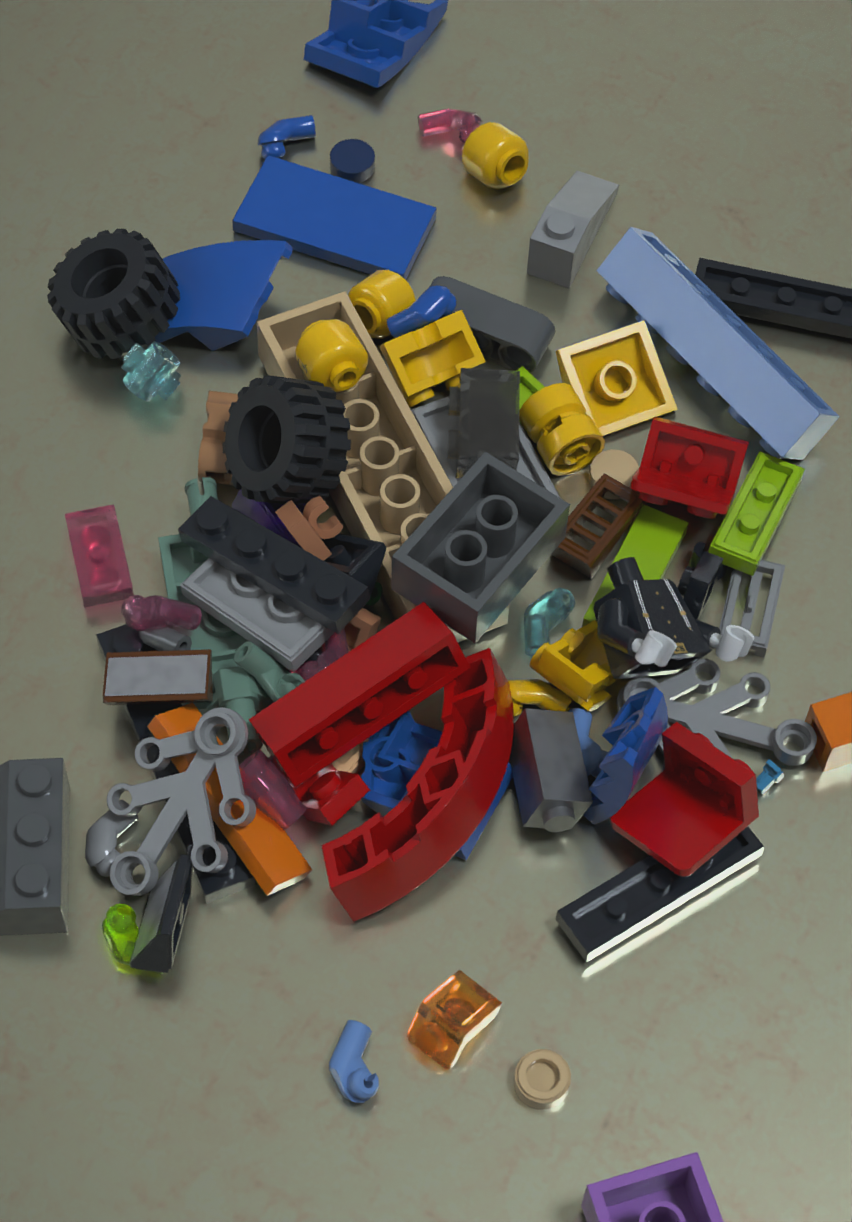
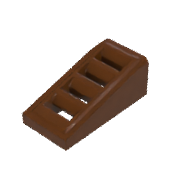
(590, 561)

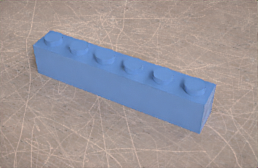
(717, 345)

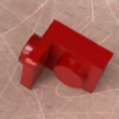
(330, 794)

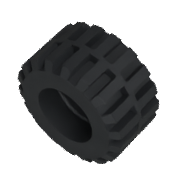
(113, 293)
(286, 440)

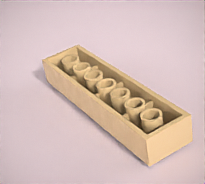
(391, 466)

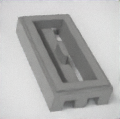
(760, 642)

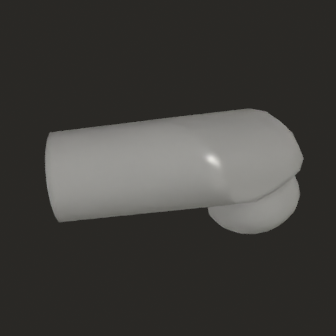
(102, 839)

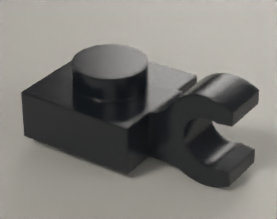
(700, 578)

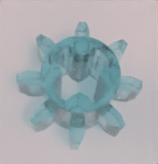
(151, 371)

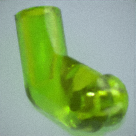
(121, 932)

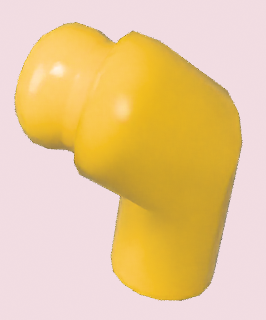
(539, 694)

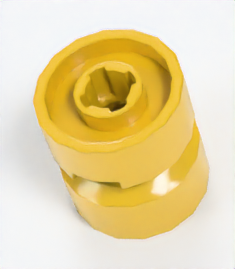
(561, 429)

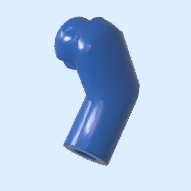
(283, 131)
(429, 307)

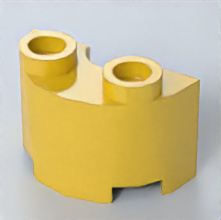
(432, 357)
(577, 666)

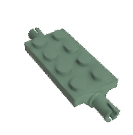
(231, 684)

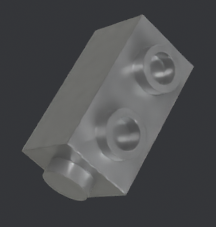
(549, 770)

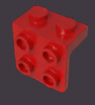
(689, 468)
(690, 805)

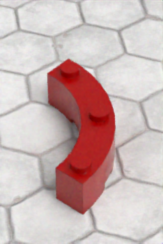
(443, 801)

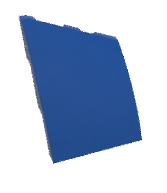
(373, 37)
(222, 289)
(634, 738)
(394, 758)

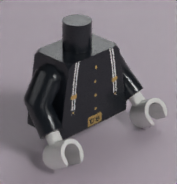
(652, 629)

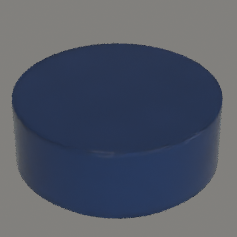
(352, 160)

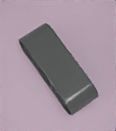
(503, 329)

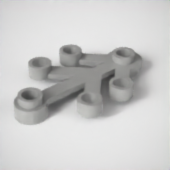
(708, 715)
(185, 795)

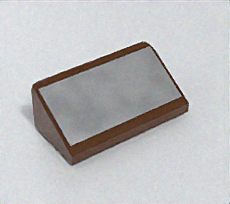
(158, 677)

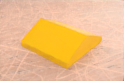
(617, 378)

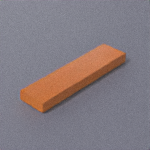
(262, 843)

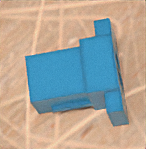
(770, 775)

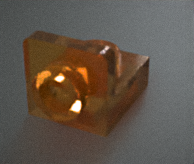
(452, 1018)

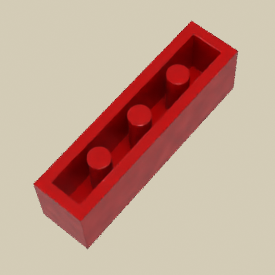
(360, 693)

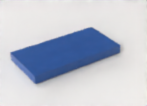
(334, 218)

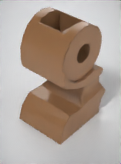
(211, 456)

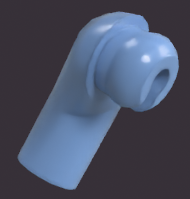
(348, 1066)

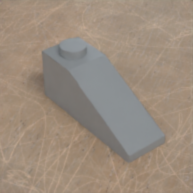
(569, 228)

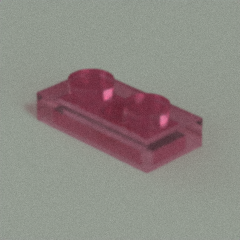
(99, 555)

